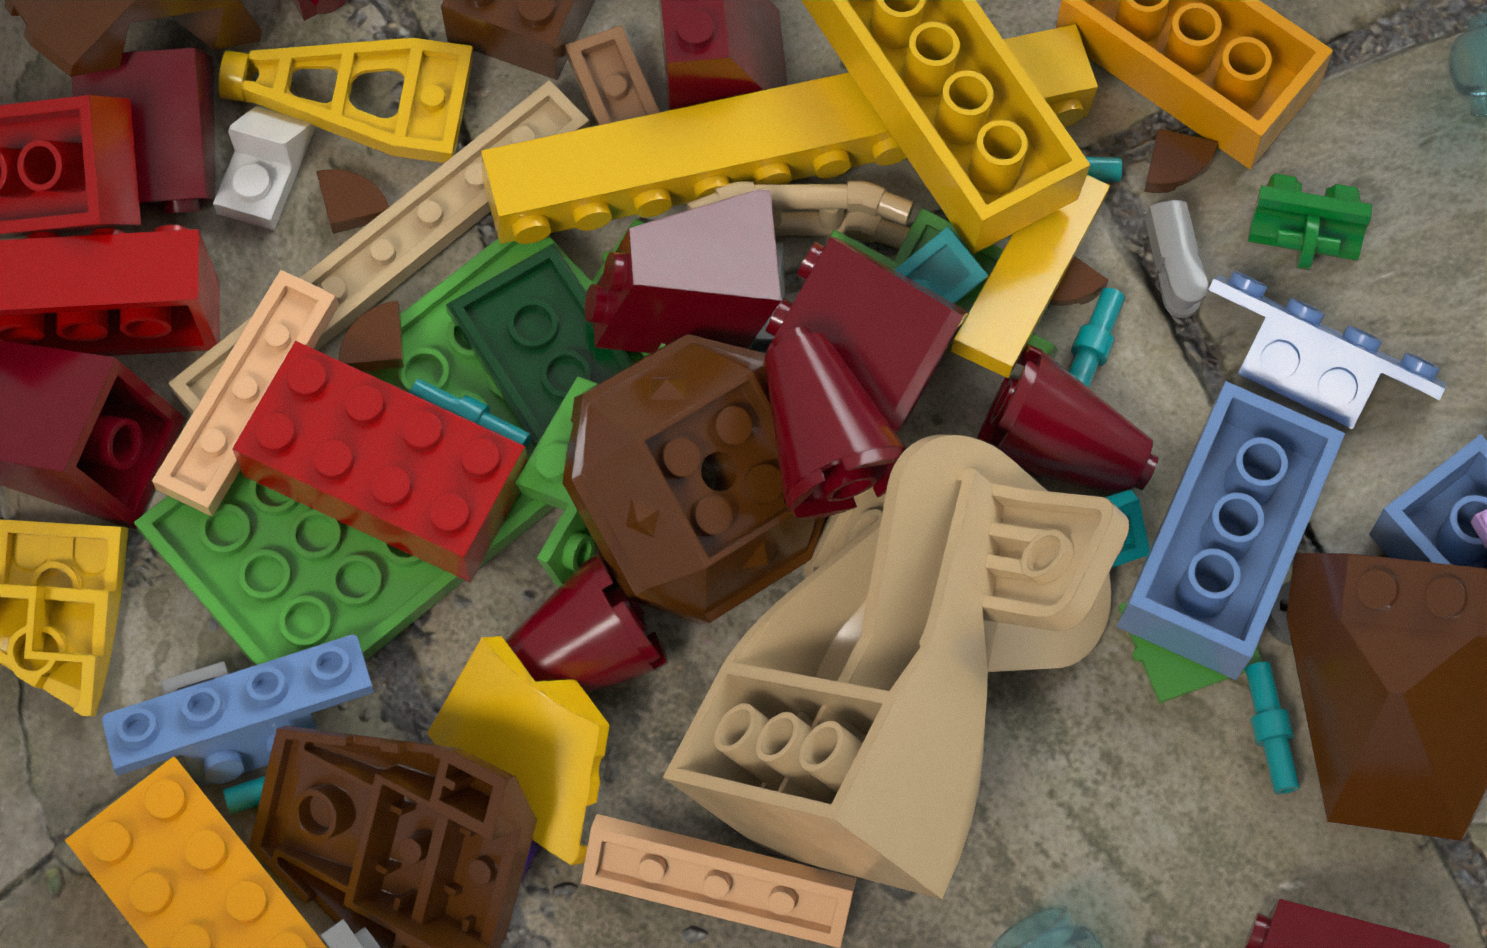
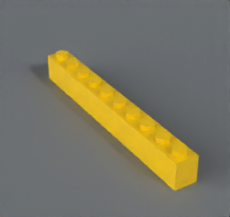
(755, 137)

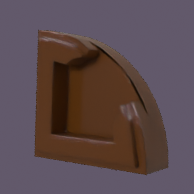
(1177, 160)
(350, 199)
(1078, 285)
(374, 339)

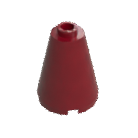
(825, 427)
(1066, 430)
(588, 633)

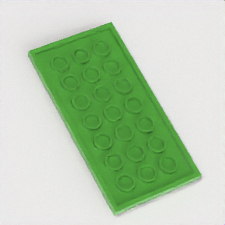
(299, 578)

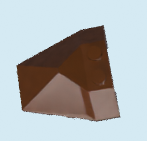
(92, 33)
(1393, 688)
(395, 836)

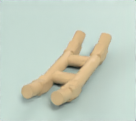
(863, 205)

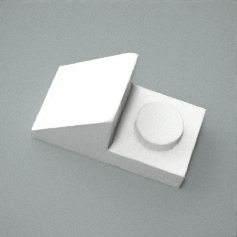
(263, 166)

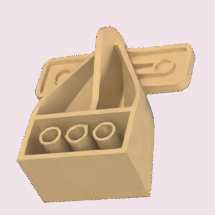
(862, 694)

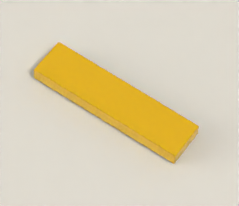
(1025, 283)

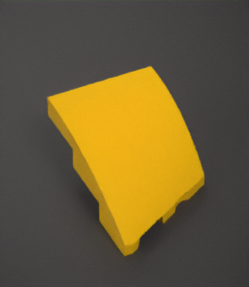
(61, 606)
(534, 730)

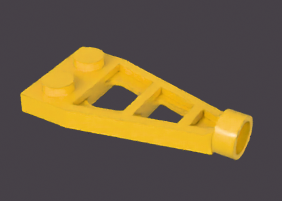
(429, 105)

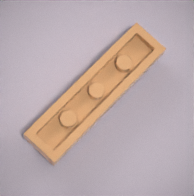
(202, 459)
(718, 880)

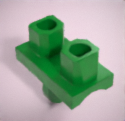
(1310, 222)

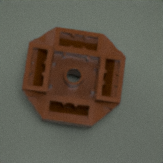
(642, 489)

